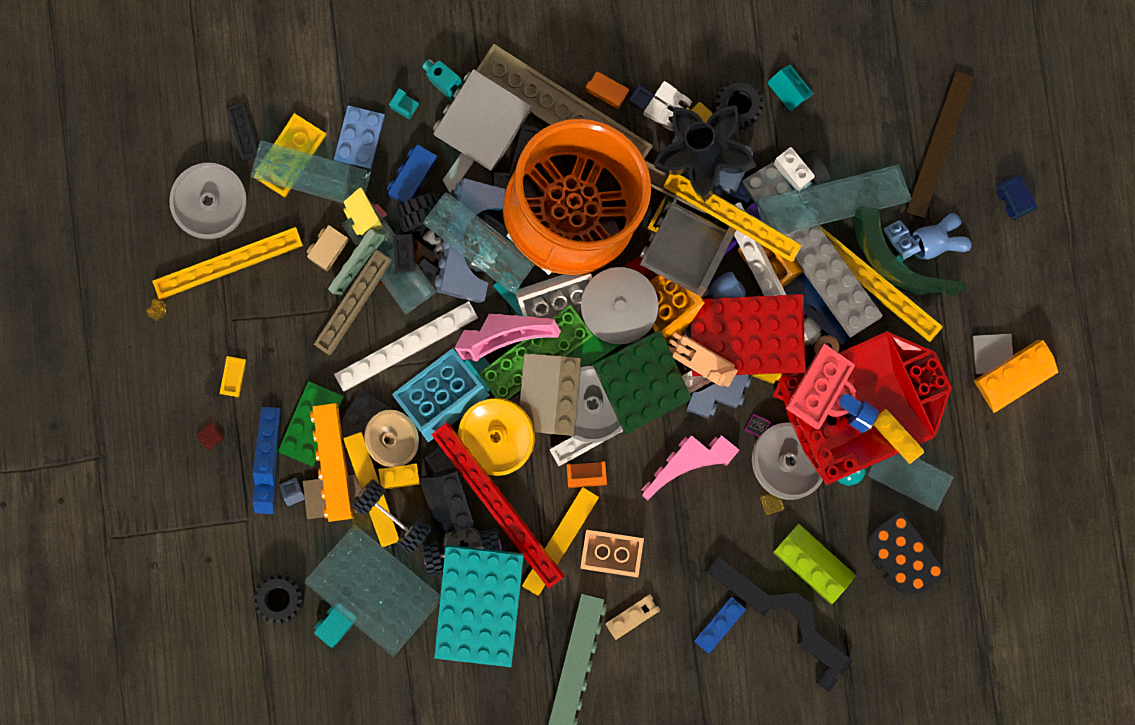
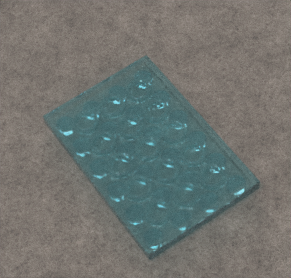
(373, 590)

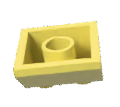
(362, 213)

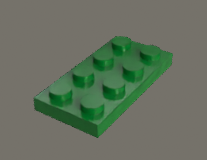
(299, 439)

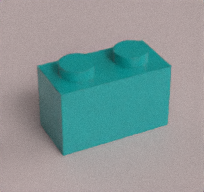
(333, 627)

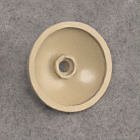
(401, 438)

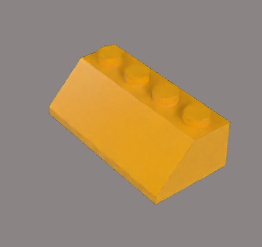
(1017, 375)

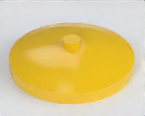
(498, 435)

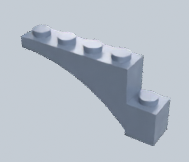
(703, 402)

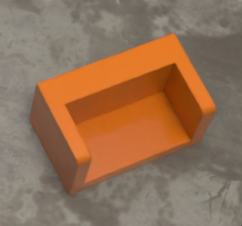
(586, 475)

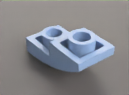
(901, 239)

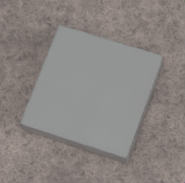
(991, 351)

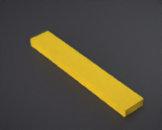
(365, 473)
(564, 535)

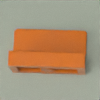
(607, 90)

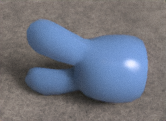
(936, 238)
(725, 287)

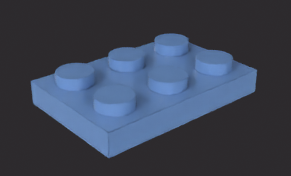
(359, 137)

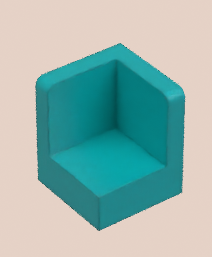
(403, 104)

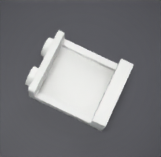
(794, 170)

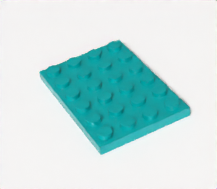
(478, 605)

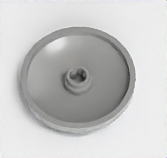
(208, 201)
(619, 305)
(595, 414)
(782, 464)

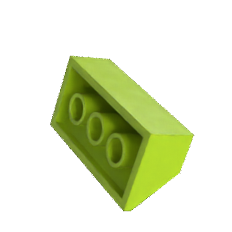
(814, 564)

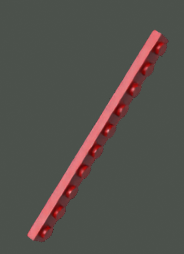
(498, 505)

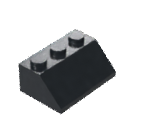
(446, 500)

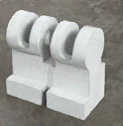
(658, 106)

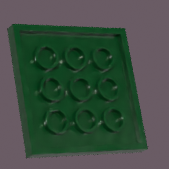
(642, 381)

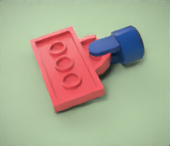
(827, 392)

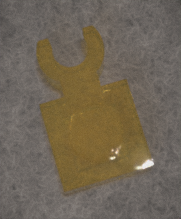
(157, 309)

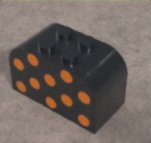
(903, 556)

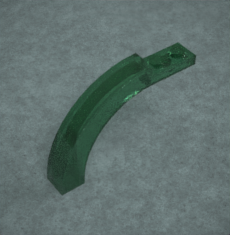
(884, 262)

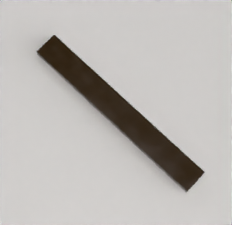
(939, 145)

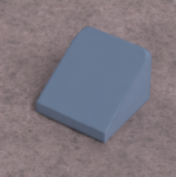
(291, 491)

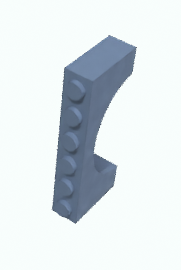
(455, 276)

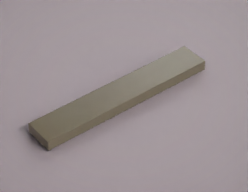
(353, 302)

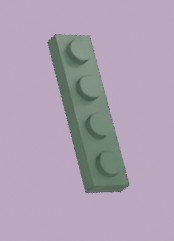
(356, 262)

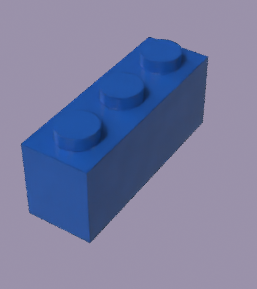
(412, 174)

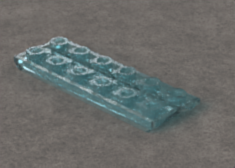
(307, 172)
(478, 242)
(406, 289)

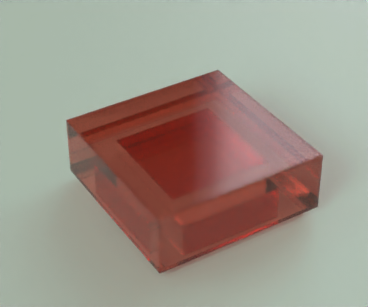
(209, 437)

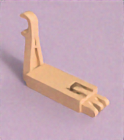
(702, 360)

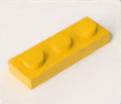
(898, 436)

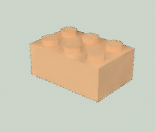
(612, 553)

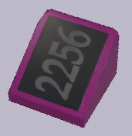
(757, 425)

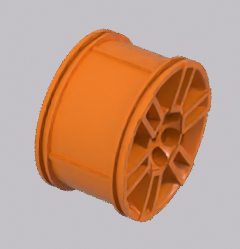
(553, 246)

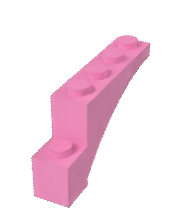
(501, 331)
(689, 457)

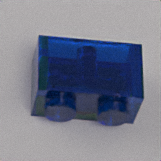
(1016, 197)

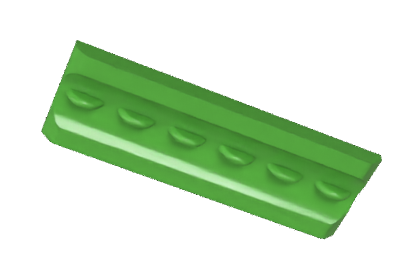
(505, 374)

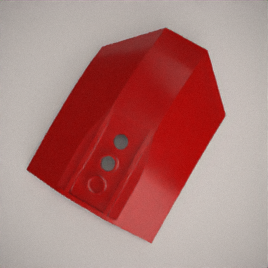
(889, 376)

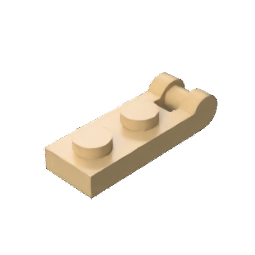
(632, 617)

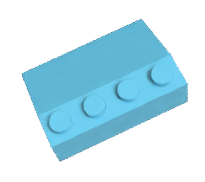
(440, 394)

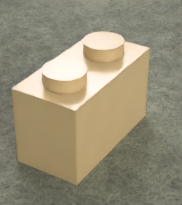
(327, 248)

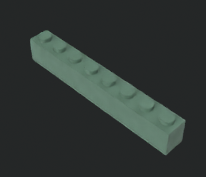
(577, 661)

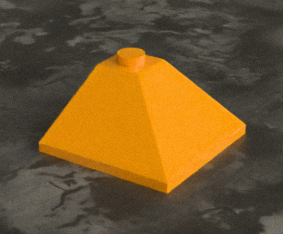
(675, 307)

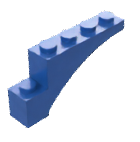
(266, 461)

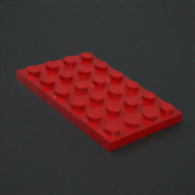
(754, 333)

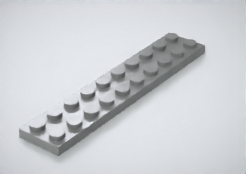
(820, 260)

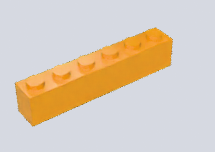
(332, 461)

